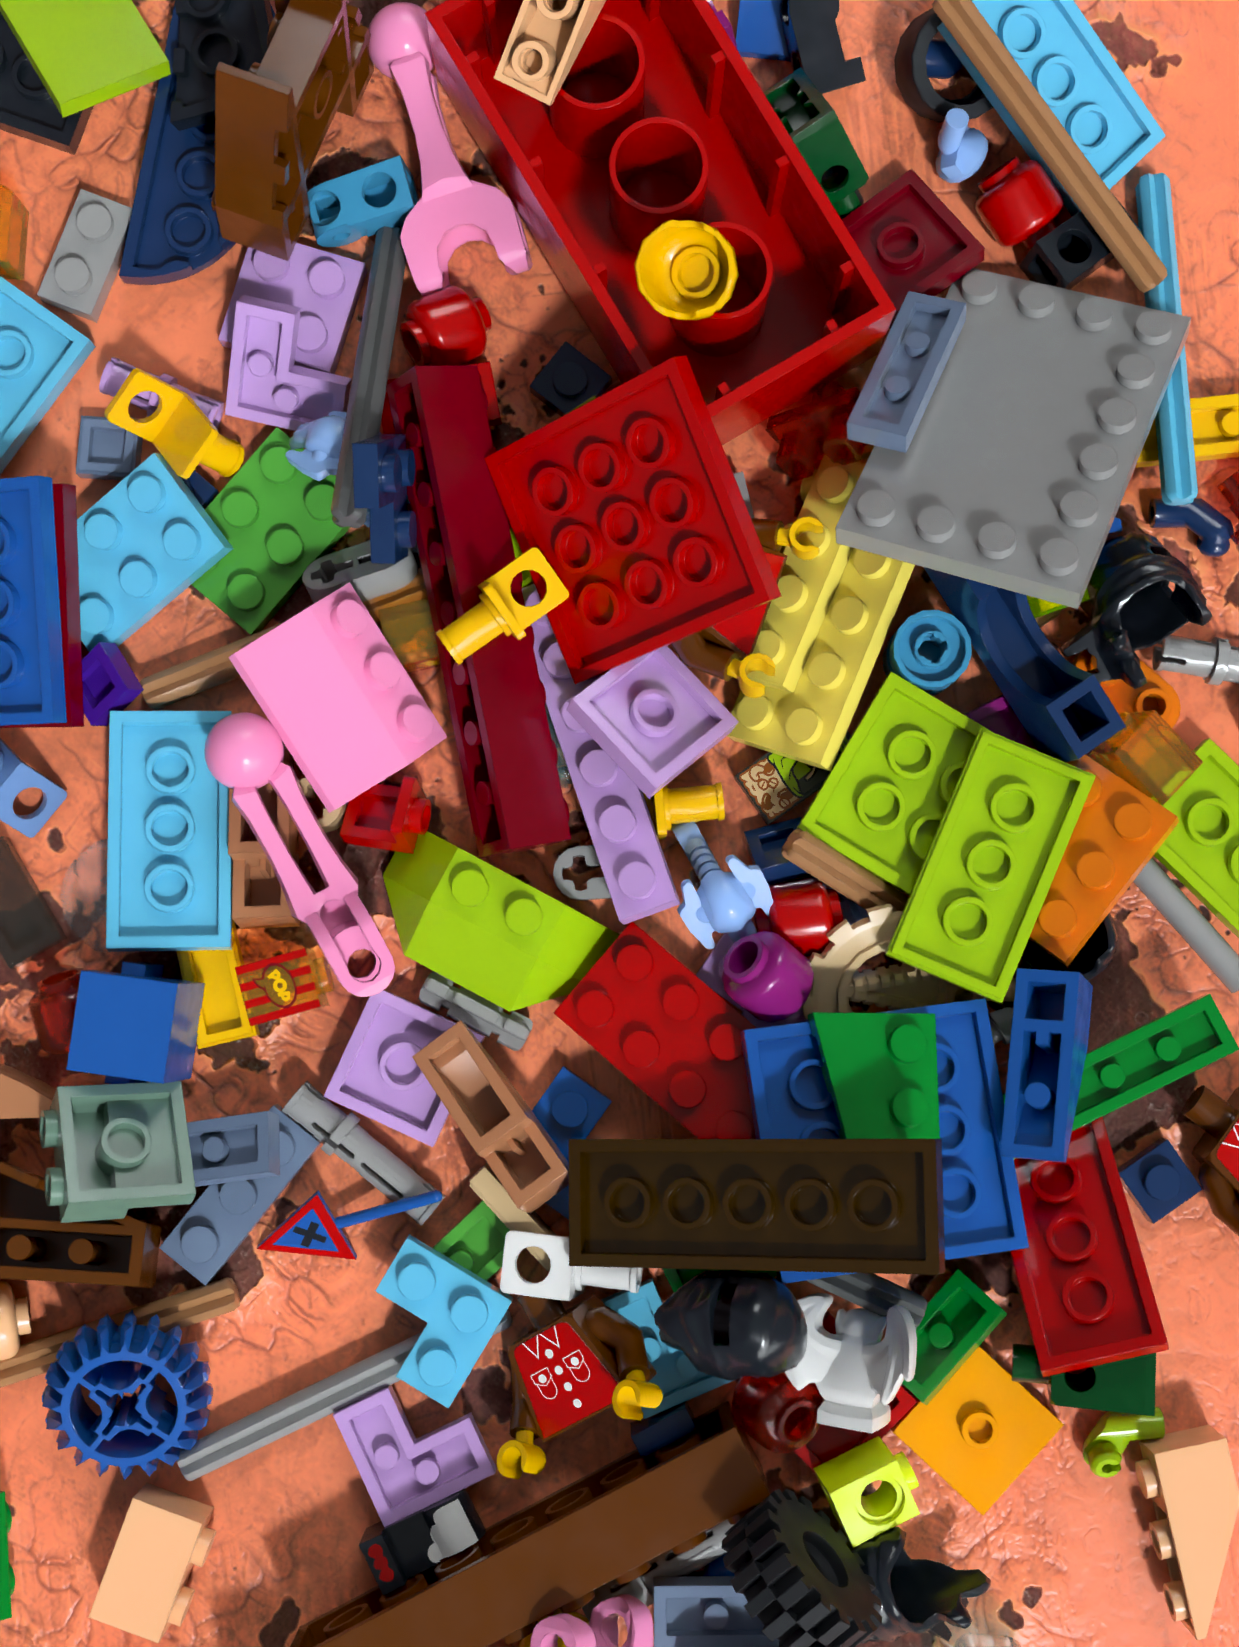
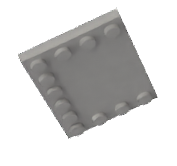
(1021, 439)

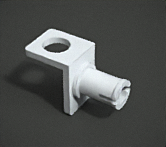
(563, 1281)

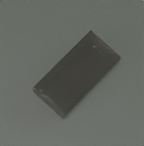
(25, 917)

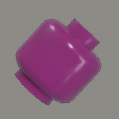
(767, 976)

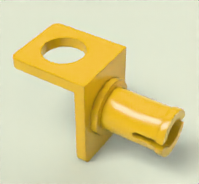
(175, 427)
(499, 610)
(685, 806)

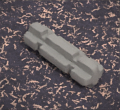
(475, 1011)

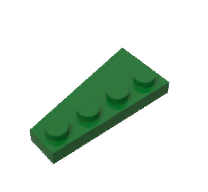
(880, 1073)

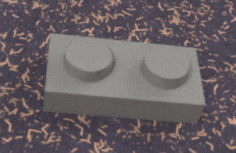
(87, 256)

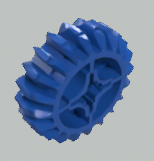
(139, 1426)

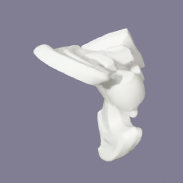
(854, 1367)

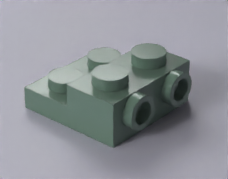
(116, 1149)

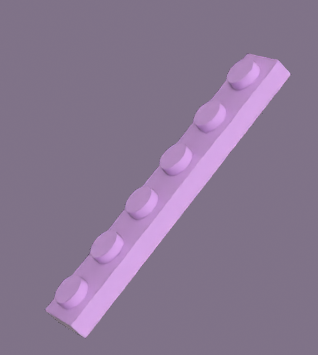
(608, 797)

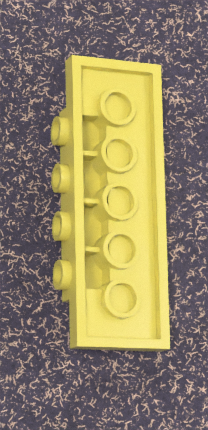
(821, 631)

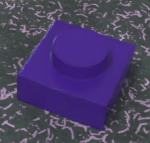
(107, 683)

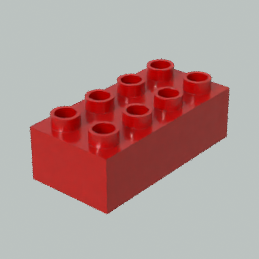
(657, 131)

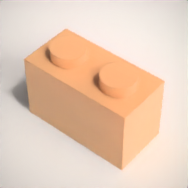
(152, 1563)

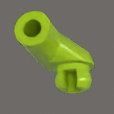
(1112, 1435)

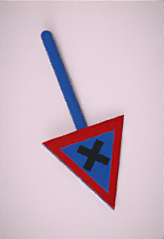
(317, 1232)

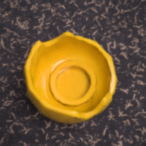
(686, 269)

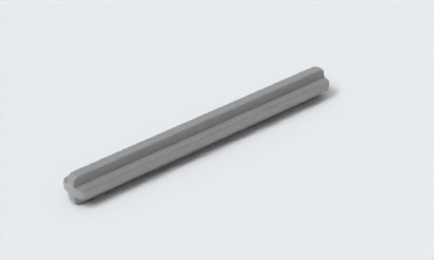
(300, 1409)

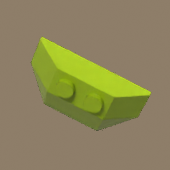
(488, 926)

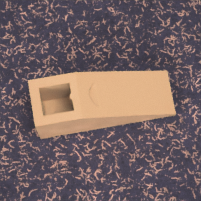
(546, 45)
(1196, 1512)

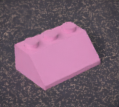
(338, 697)

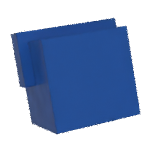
(135, 1025)

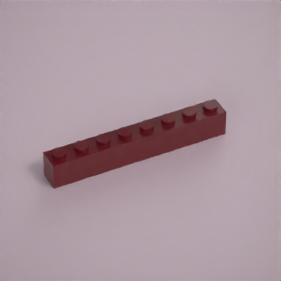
(462, 542)

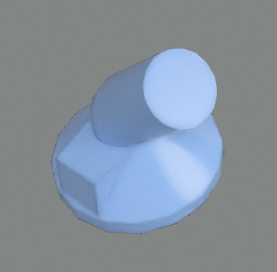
(960, 148)

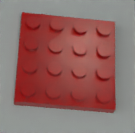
(634, 520)

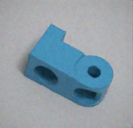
(362, 202)

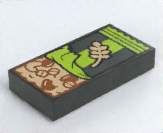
(780, 783)

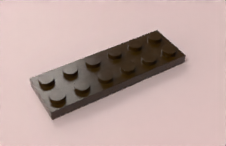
(758, 1204)

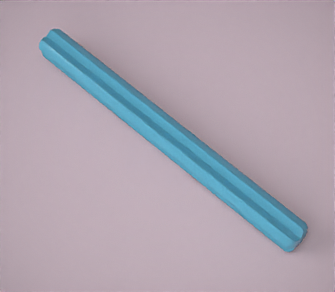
(1174, 415)

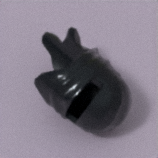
(1134, 606)
(747, 1333)
(916, 1592)

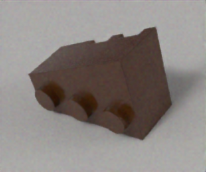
(84, 1252)

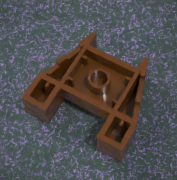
(278, 117)

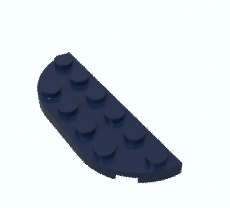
(172, 215)

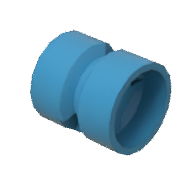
(929, 651)

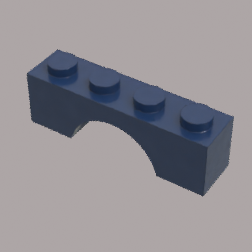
(1052, 698)

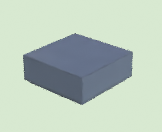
(106, 450)

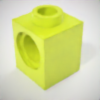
(872, 1514)

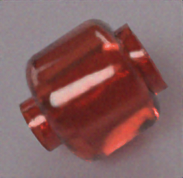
(54, 1010)
(776, 1411)

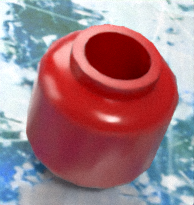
(1018, 203)
(445, 328)
(801, 914)

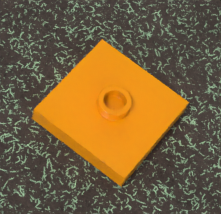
(979, 1430)

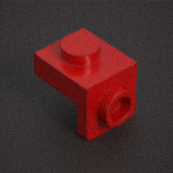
(388, 817)

